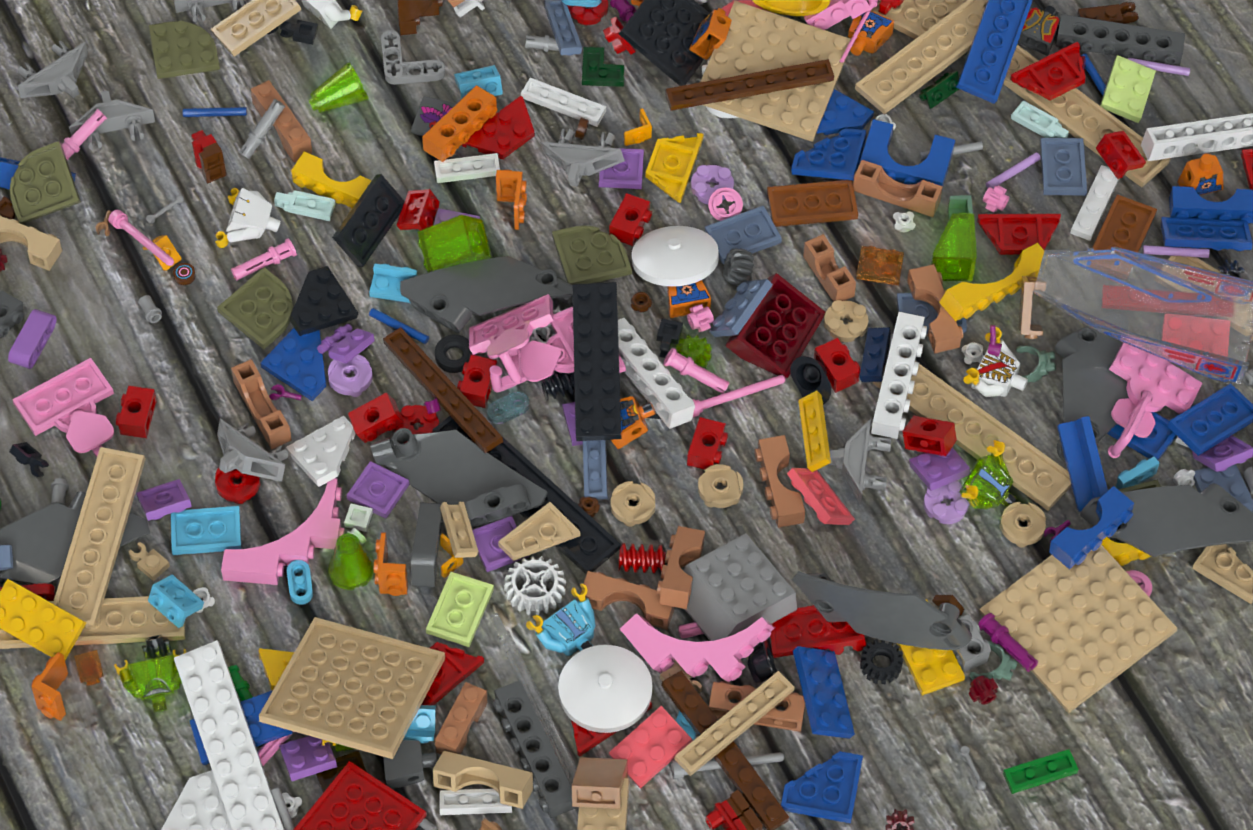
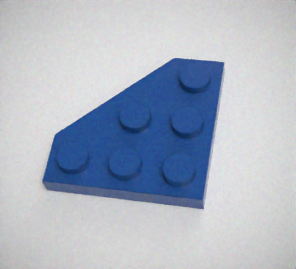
(844, 113)
(832, 157)
(298, 363)
(826, 789)

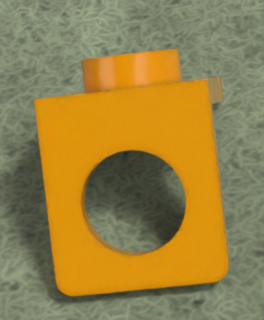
(641, 133)
(166, 245)
(445, 544)

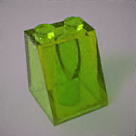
(454, 243)
(956, 249)

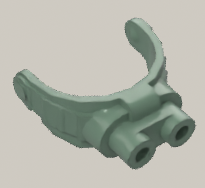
(1045, 362)
(1003, 670)

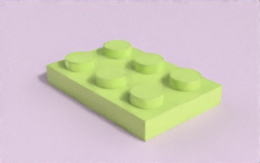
(1127, 89)
(459, 609)

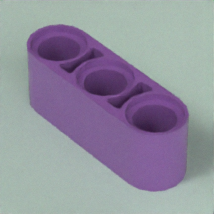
(32, 339)

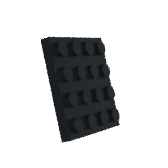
(664, 34)

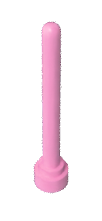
(120, 221)
(744, 391)

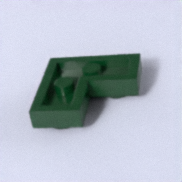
(597, 73)

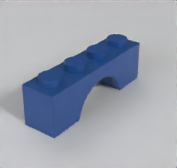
(1187, 203)
(1073, 545)

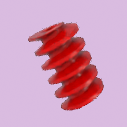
(641, 558)

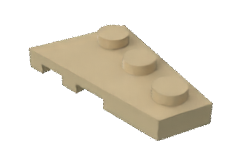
(538, 532)
(1226, 569)

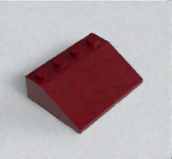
(777, 328)

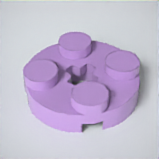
(708, 174)
(350, 386)
(941, 512)

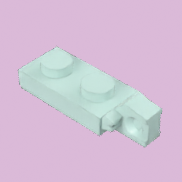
(1038, 121)
(306, 204)

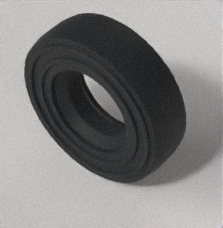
(444, 345)

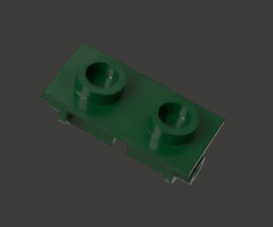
(943, 89)

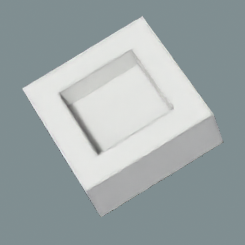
(358, 517)

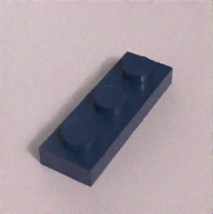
(875, 354)

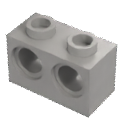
(964, 657)

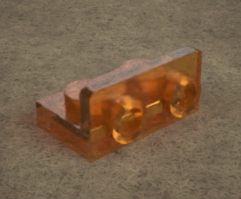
(880, 265)

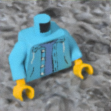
(569, 627)

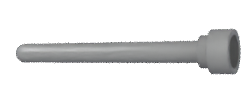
(679, 772)

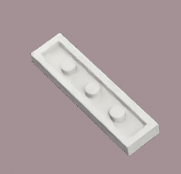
(563, 101)
(1095, 204)

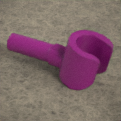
(994, 348)
(282, 393)
(432, 406)
(1051, 530)

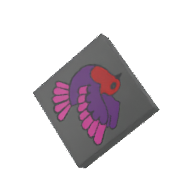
(429, 113)

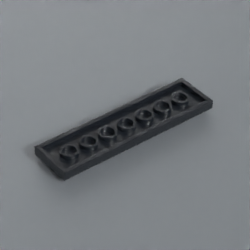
(596, 362)

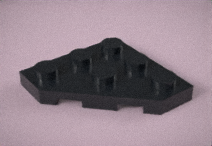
(321, 303)

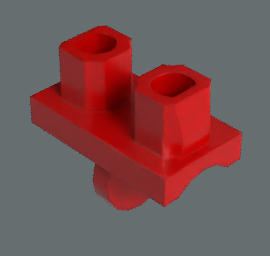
(618, 43)

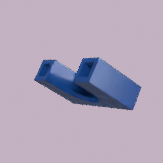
(932, 169)

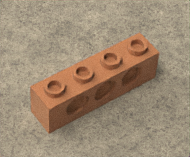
(787, 719)

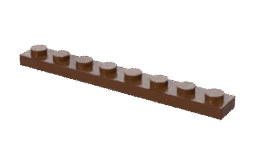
(749, 84)
(443, 389)
(730, 758)

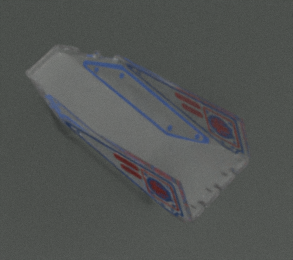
(1156, 306)

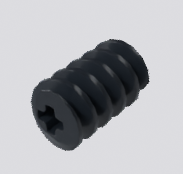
(557, 383)

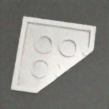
(323, 450)
(199, 806)

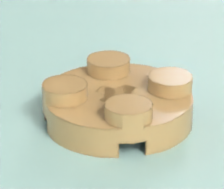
(850, 310)
(720, 498)
(632, 514)
(1023, 535)

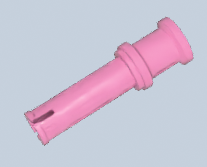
(72, 144)
(272, 256)
(688, 367)

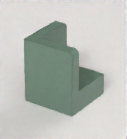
(959, 204)

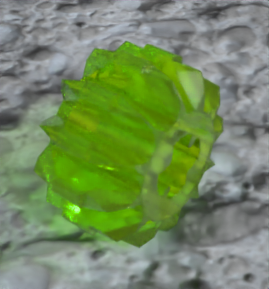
(696, 349)

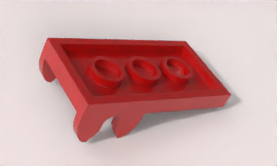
(810, 629)

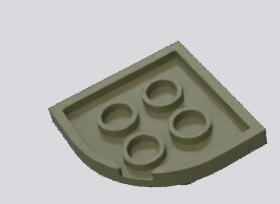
(182, 49)
(42, 184)
(590, 255)
(259, 308)

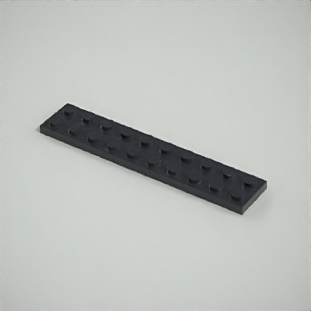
(594, 543)

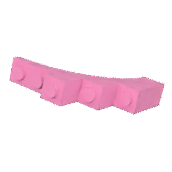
(837, 12)
(267, 562)
(695, 657)

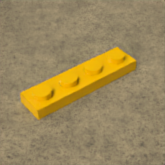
(814, 431)

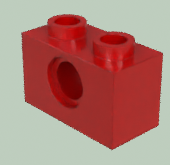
(630, 209)
(477, 369)
(839, 375)
(139, 400)
(365, 415)
(711, 433)
(929, 435)

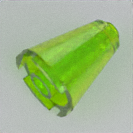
(338, 90)
(350, 563)

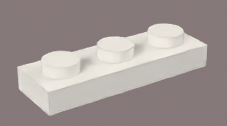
(466, 168)
(471, 802)

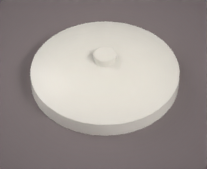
(675, 256)
(605, 688)

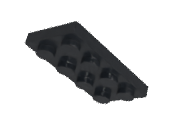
(369, 220)

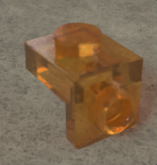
(89, 667)

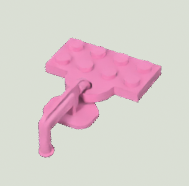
(509, 332)
(541, 359)
(1150, 387)
(70, 406)

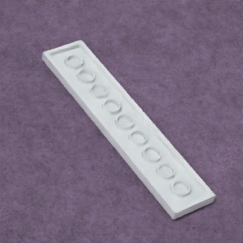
(227, 739)

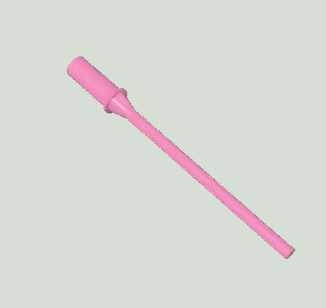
(872, 3)

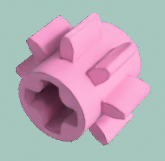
(996, 198)
(700, 318)

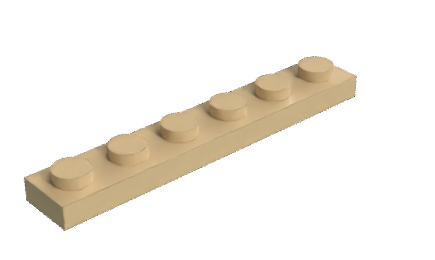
(734, 723)

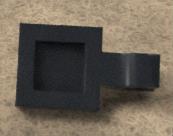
(302, 31)
(668, 333)
(26, 455)

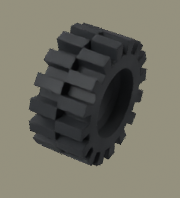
(878, 673)

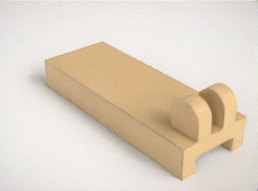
(459, 530)

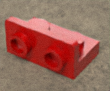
(1119, 153)
(418, 210)

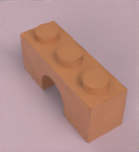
(820, 258)
(464, 711)

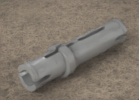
(257, 136)

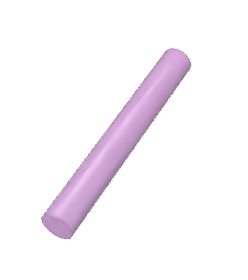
(1163, 67)
(1013, 170)
(1176, 251)

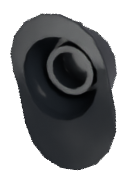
(810, 376)
(762, 663)

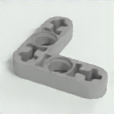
(403, 68)

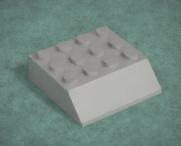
(736, 589)

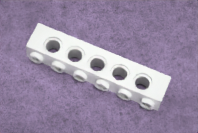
(1198, 137)
(653, 378)
(888, 423)

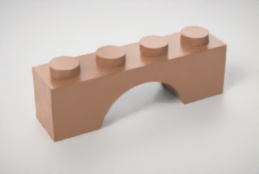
(290, 131)
(874, 182)
(927, 286)
(254, 394)
(786, 504)
(676, 584)
(606, 590)

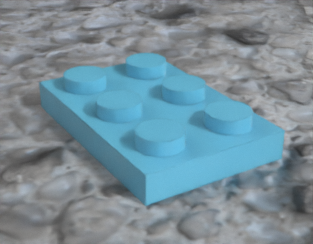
(205, 530)

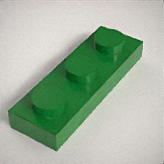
(1040, 771)

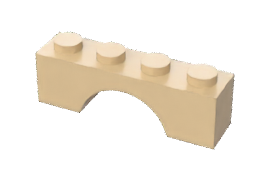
(42, 247)
(457, 771)

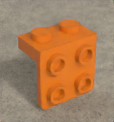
(512, 188)
(389, 576)
(46, 685)

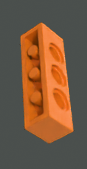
(459, 123)

